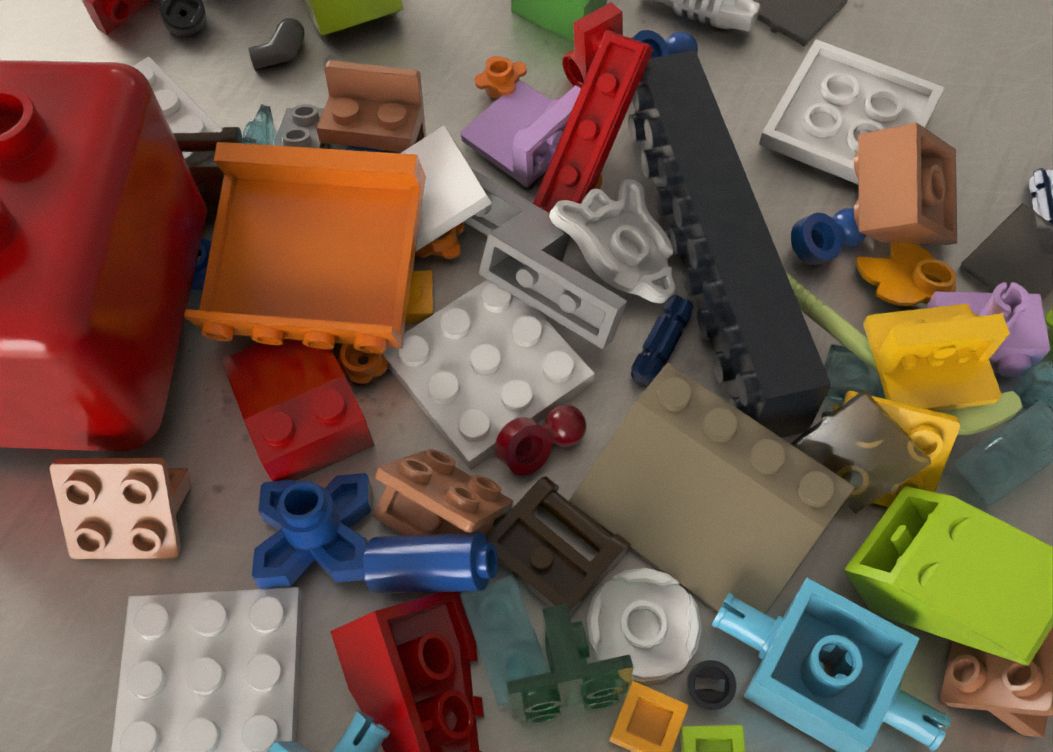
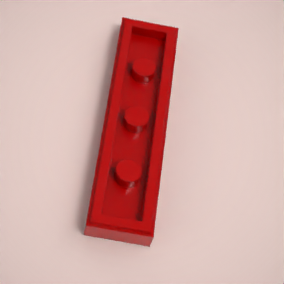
(594, 120)

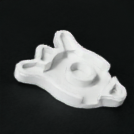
(620, 240)

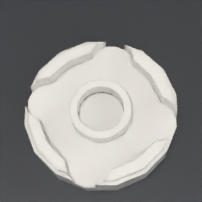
(646, 618)

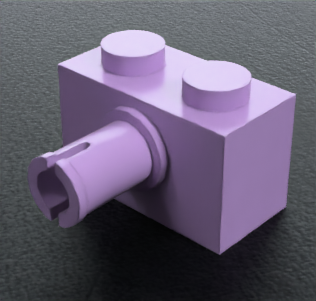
(1024, 318)

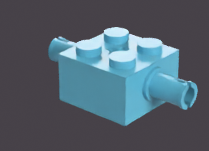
(867, 669)

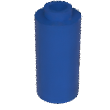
(429, 563)

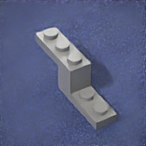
(526, 260)

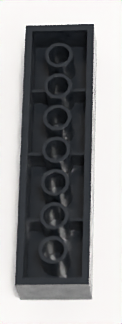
(726, 249)

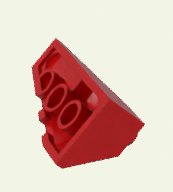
(415, 673)

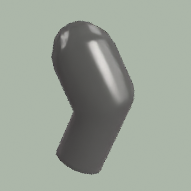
(282, 46)

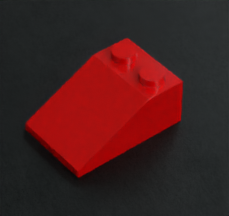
(296, 408)

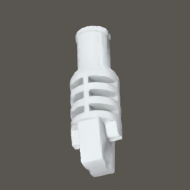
(720, 13)

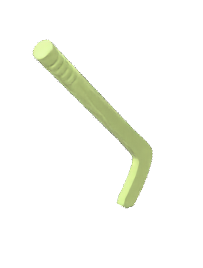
(971, 419)

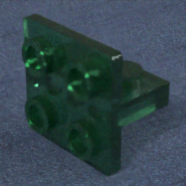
(570, 677)

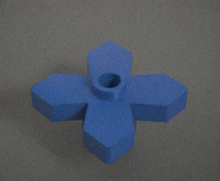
(311, 527)

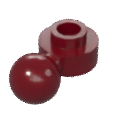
(527, 445)

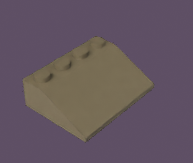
(710, 494)

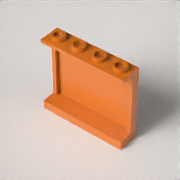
(312, 246)

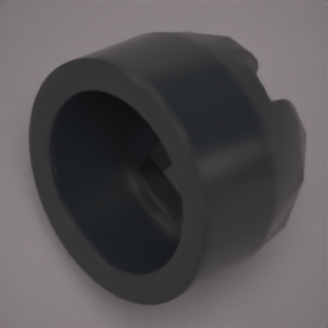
(711, 698)

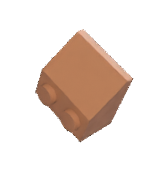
(906, 186)

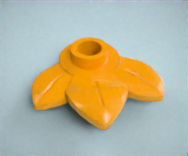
(908, 275)

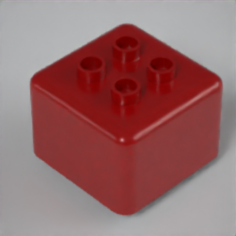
(91, 255)

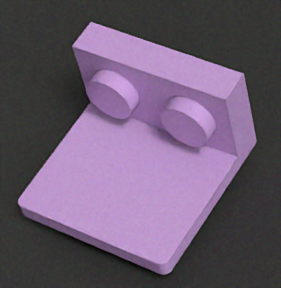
(521, 131)

